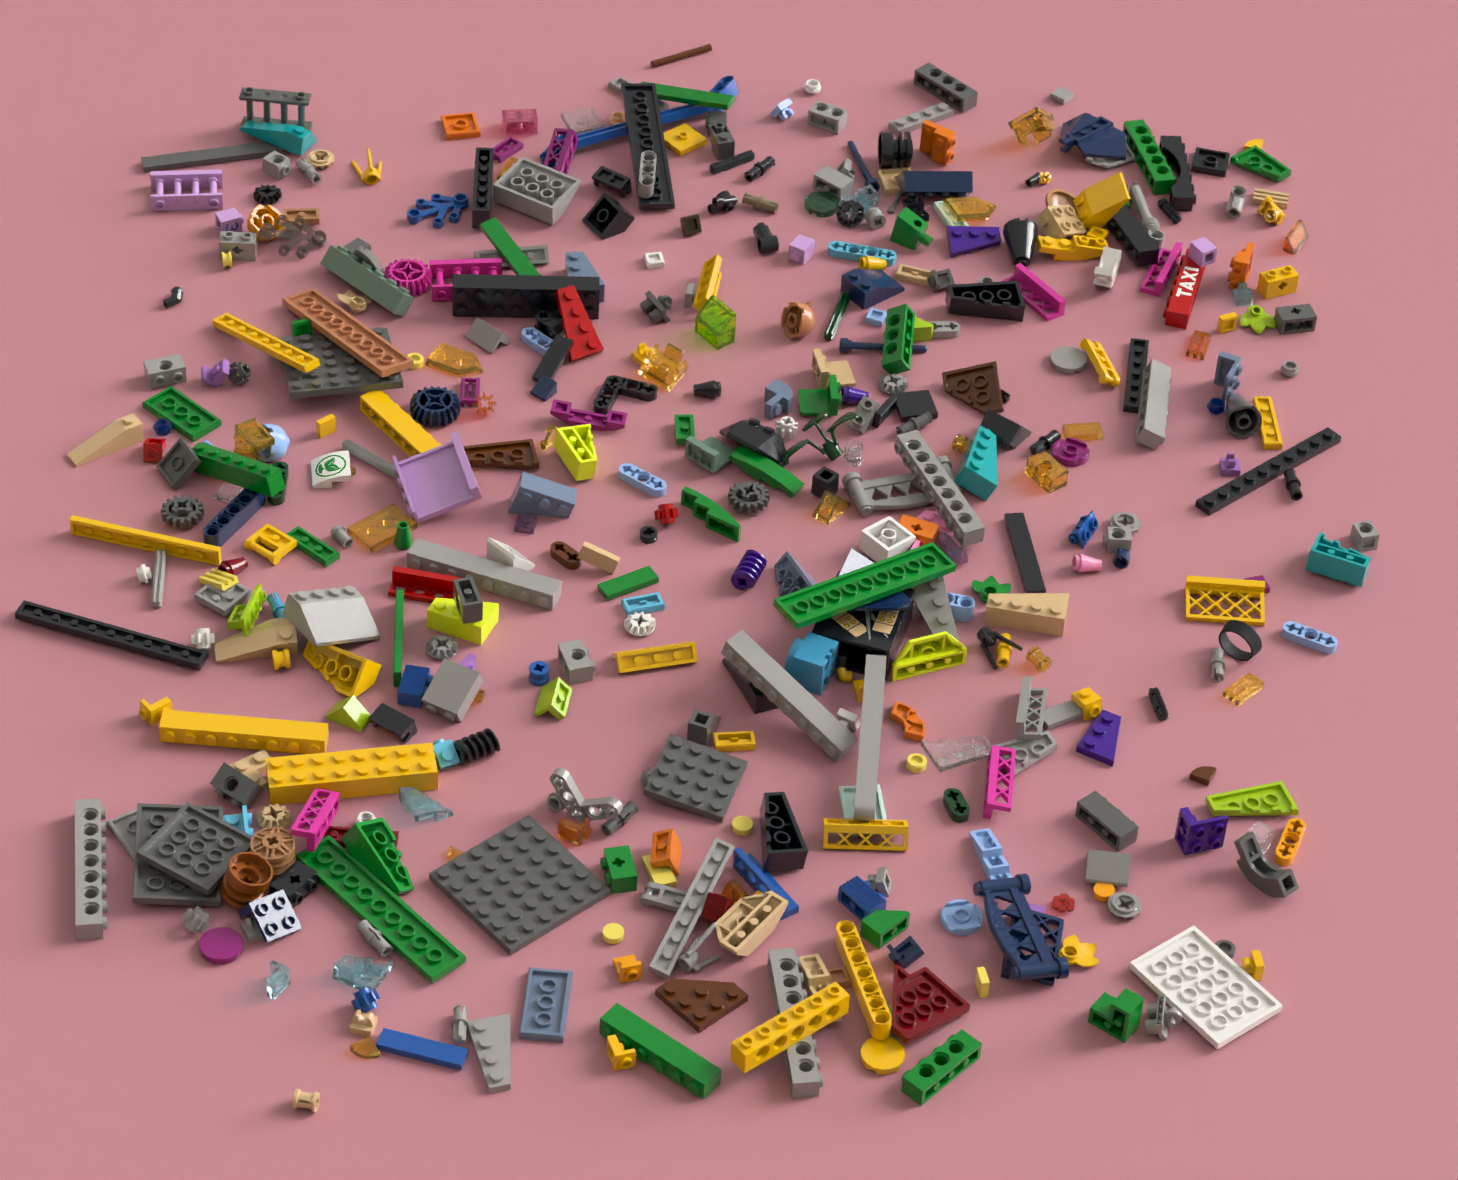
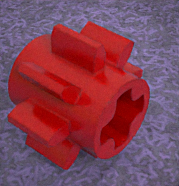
(666, 513)

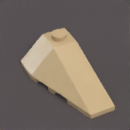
(110, 439)
(262, 639)

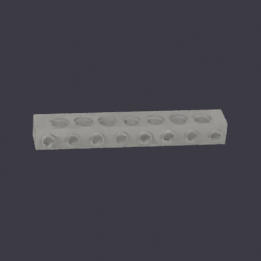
(939, 488)
(89, 869)
(787, 991)

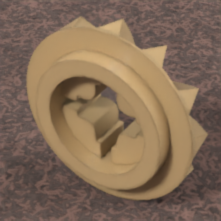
(320, 158)
(266, 820)

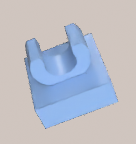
(783, 109)

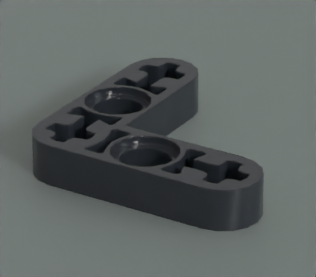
(647, 393)

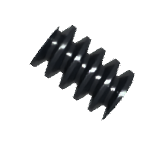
(476, 744)

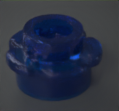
(1216, 406)
(162, 427)

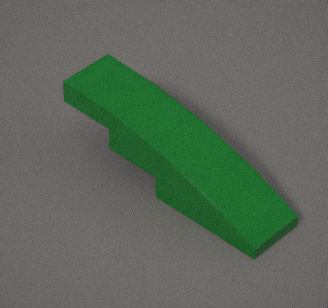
(763, 468)
(714, 515)

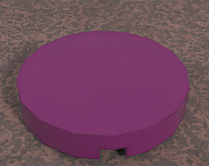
(1070, 452)
(221, 945)

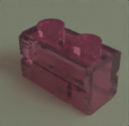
(519, 121)

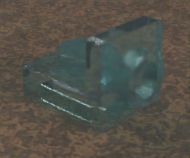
(278, 979)

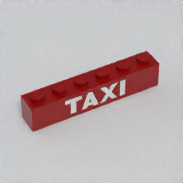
(1183, 292)

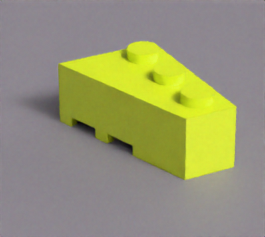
(576, 450)
(445, 618)

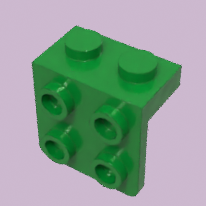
(815, 401)

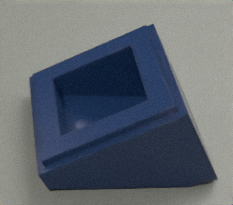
(544, 388)

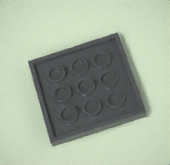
(695, 778)
(194, 848)

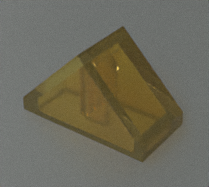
(830, 507)

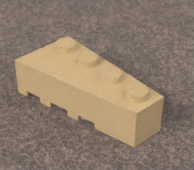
(1028, 611)

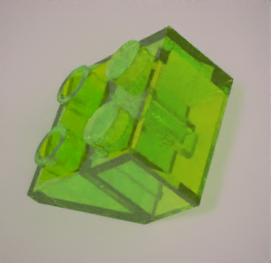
(716, 323)

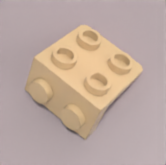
(1060, 222)

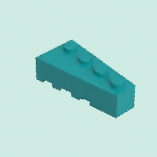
(979, 464)

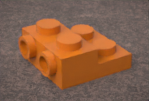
(937, 142)
(1241, 266)

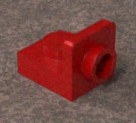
(153, 449)

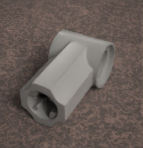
(1236, 201)

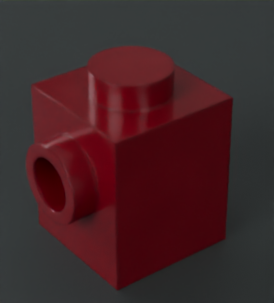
(715, 907)

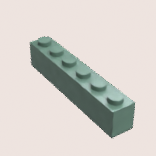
(367, 280)

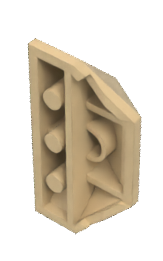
(750, 922)

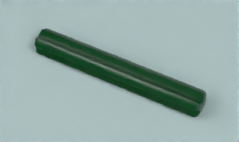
(836, 316)

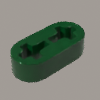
(960, 804)

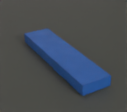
(422, 1049)

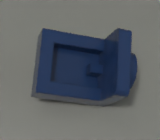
(905, 952)

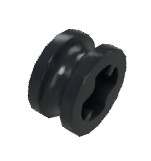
(648, 530)

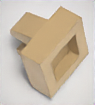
(363, 1023)

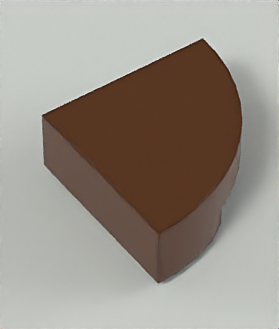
(1203, 774)

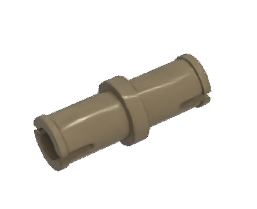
(760, 202)

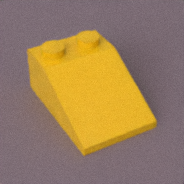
(1101, 201)

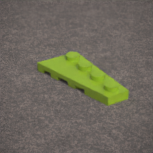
(1253, 801)

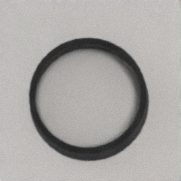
(1246, 633)

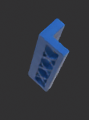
(753, 874)

